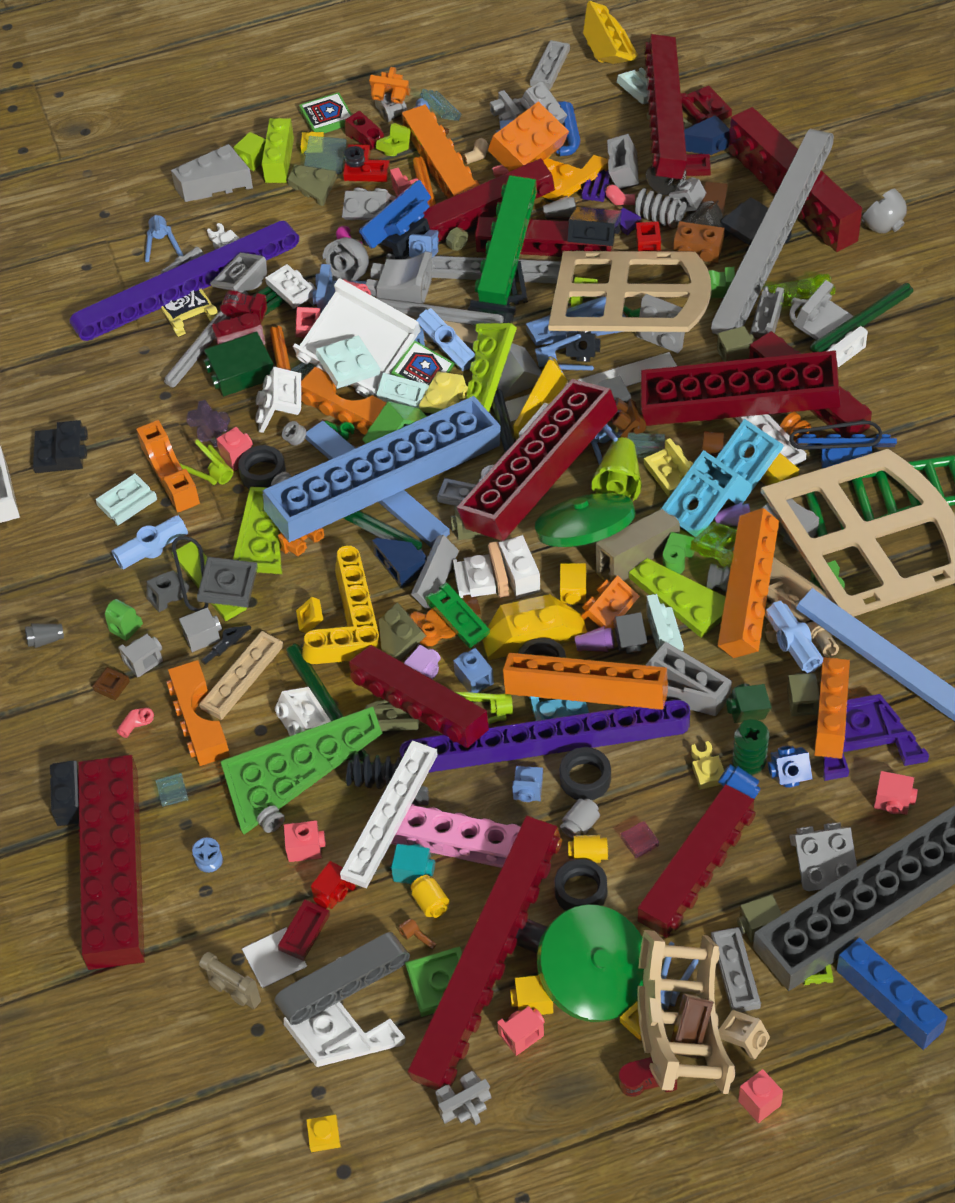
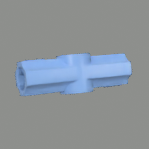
(437, 330)
(149, 542)
(794, 637)

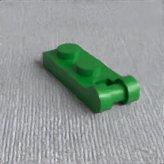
(458, 615)

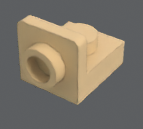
(745, 1032)

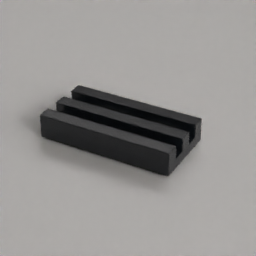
(522, 297)

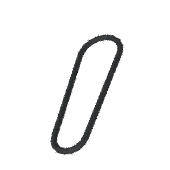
(836, 426)
(179, 569)

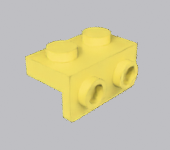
(443, 392)
(668, 466)

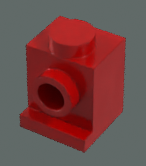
(648, 236)
(329, 886)

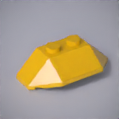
(606, 36)
(545, 390)
(531, 619)

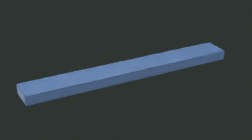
(401, 504)
(879, 651)

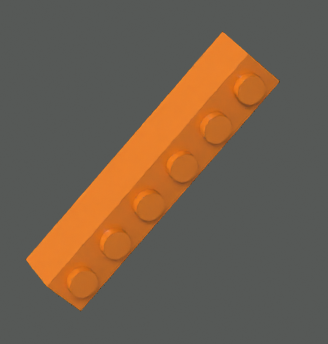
(438, 151)
(748, 583)
(586, 681)

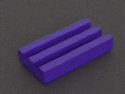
(593, 196)

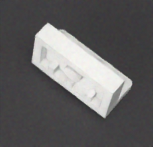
(291, 286)
(300, 710)

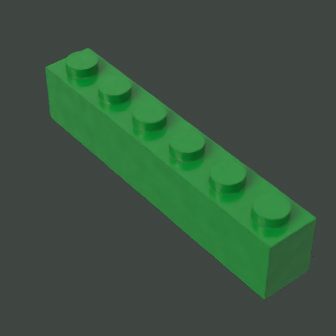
(507, 240)

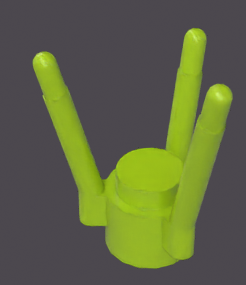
(218, 469)
(499, 704)

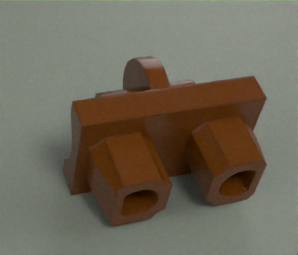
(627, 418)

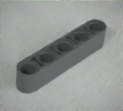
(341, 978)

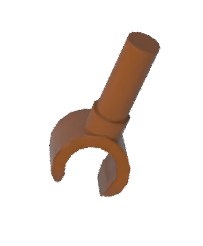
(410, 928)

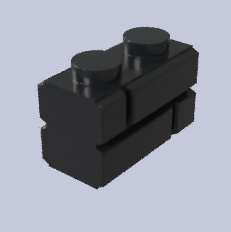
(65, 792)

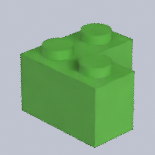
(392, 417)

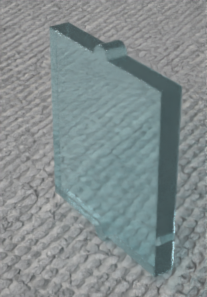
(325, 153)

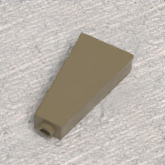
(634, 544)

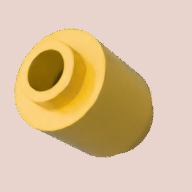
(588, 847)
(429, 896)

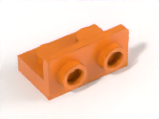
(612, 601)

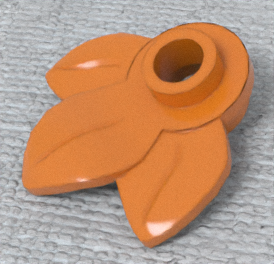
(432, 626)

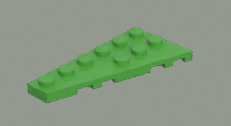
(293, 764)

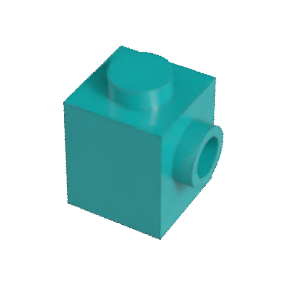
(411, 863)

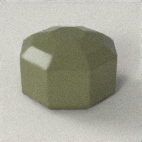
(457, 239)

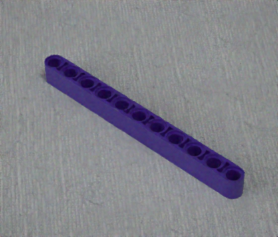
(178, 282)
(559, 738)

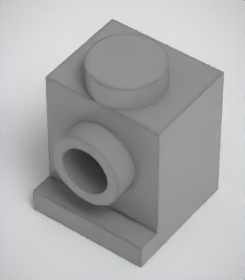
(689, 191)
(142, 654)

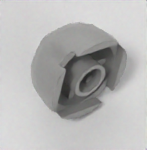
(886, 213)
(347, 259)

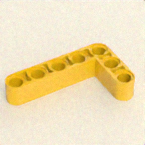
(345, 642)

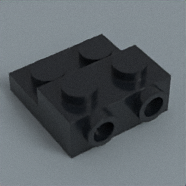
(60, 447)

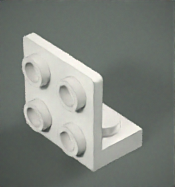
(280, 393)

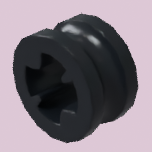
(354, 156)

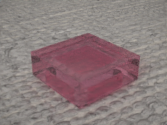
(639, 839)

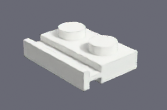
(474, 576)

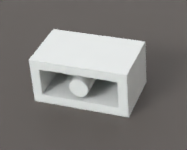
(520, 567)

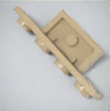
(789, 588)

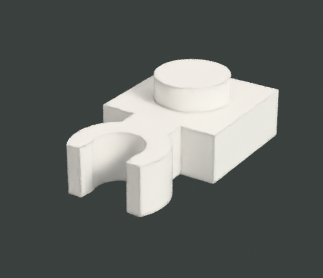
(221, 237)

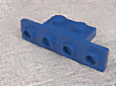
(397, 215)
(839, 455)

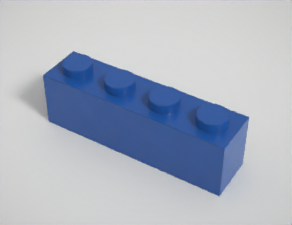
(891, 993)

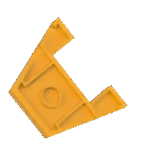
(569, 178)

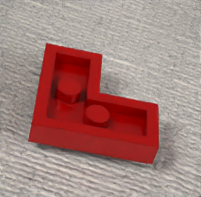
(370, 171)

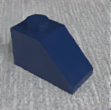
(707, 136)
(399, 559)

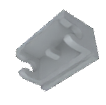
(767, 312)

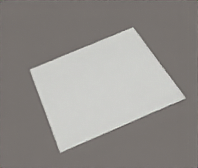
(270, 963)

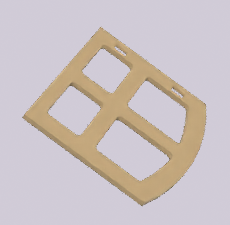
(618, 289)
(863, 533)

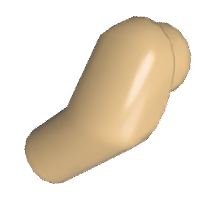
(478, 153)

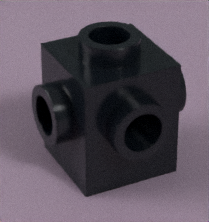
(574, 349)

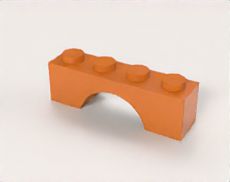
(320, 392)
(161, 456)
(832, 708)
(206, 736)

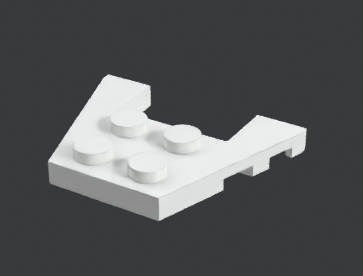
(337, 1037)

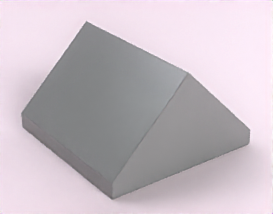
(518, 372)

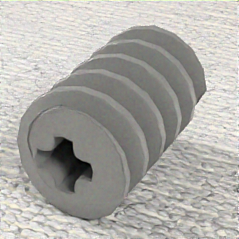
(659, 210)

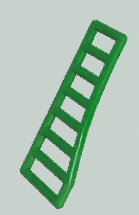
(927, 464)

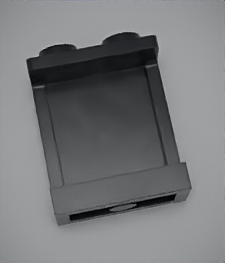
(746, 220)
(594, 226)
(400, 243)

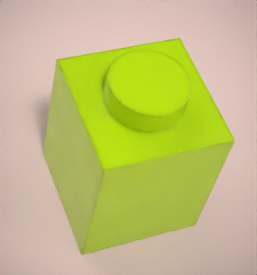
(251, 150)

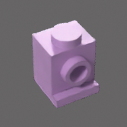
(424, 661)

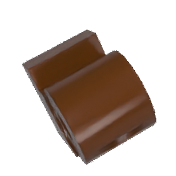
(713, 443)

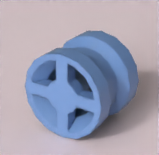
(201, 852)

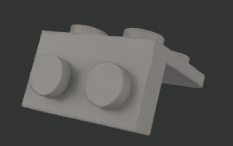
(365, 204)
(823, 854)

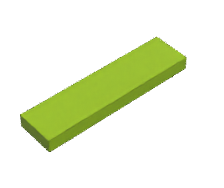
(190, 562)

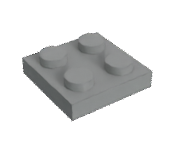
(656, 308)

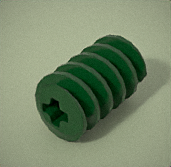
(751, 746)

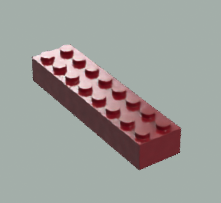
(769, 155)
(740, 388)
(537, 459)
(110, 863)

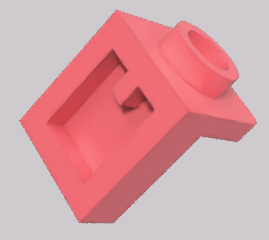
(400, 182)

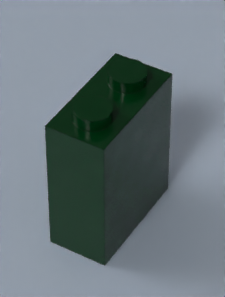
(238, 364)

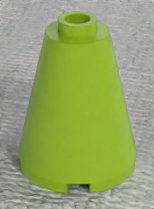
(619, 470)

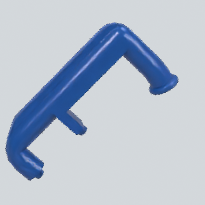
(570, 124)

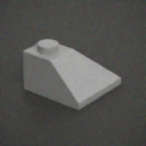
(242, 273)

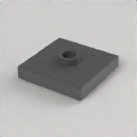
(227, 582)

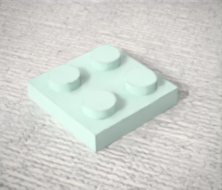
(347, 361)

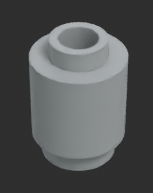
(580, 818)

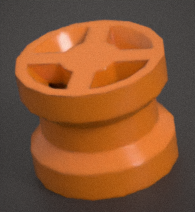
(793, 422)

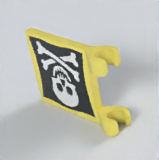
(187, 307)

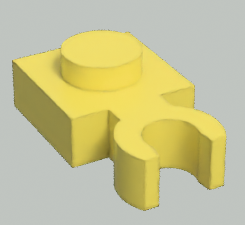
(706, 768)

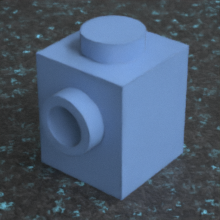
(473, 671)

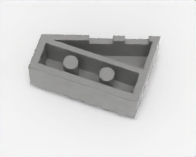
(211, 174)
(692, 680)

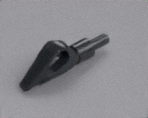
(229, 637)

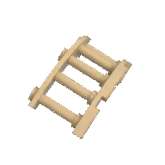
(652, 1017)

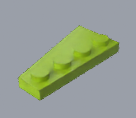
(691, 602)

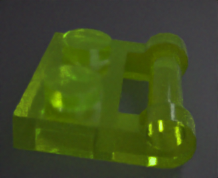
(713, 541)

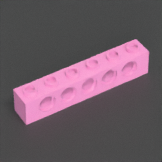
(453, 842)

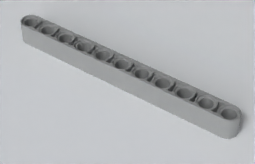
(773, 231)

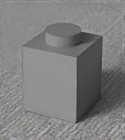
(200, 629)

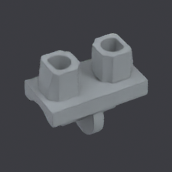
(510, 108)
(466, 1103)

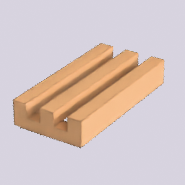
(498, 569)

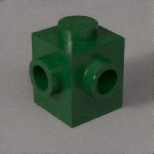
(748, 703)

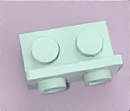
(663, 623)

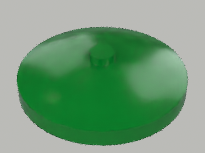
(584, 519)
(591, 963)

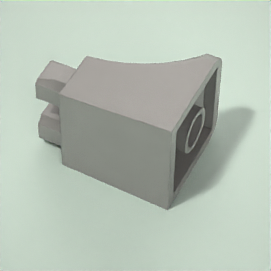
(402, 279)

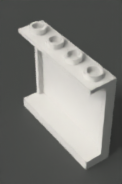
(354, 313)

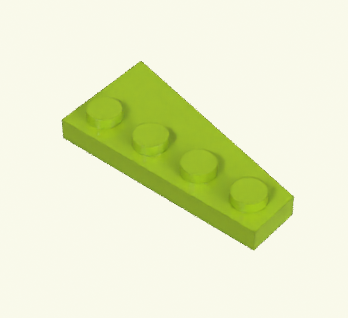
(490, 357)
(258, 536)

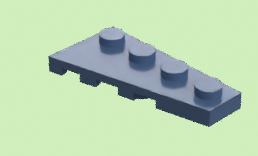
(539, 330)

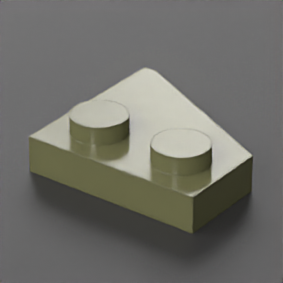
(312, 182)
(399, 632)
(393, 718)

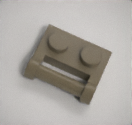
(242, 989)

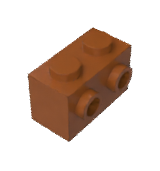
(698, 238)

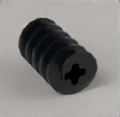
(371, 772)

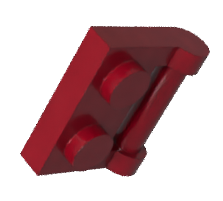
(708, 102)

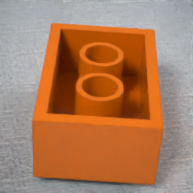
(528, 138)

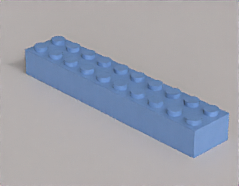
(381, 468)

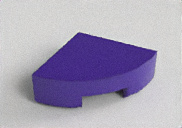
(628, 221)

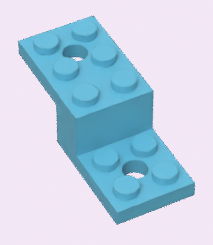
(722, 478)

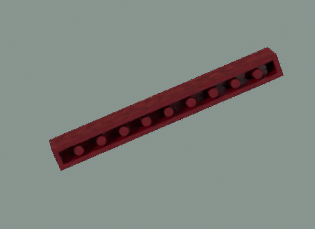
(665, 107)
(485, 955)

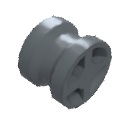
(718, 577)

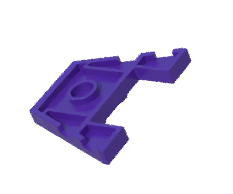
(871, 724)

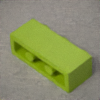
(278, 150)

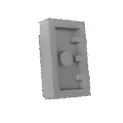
(820, 314)

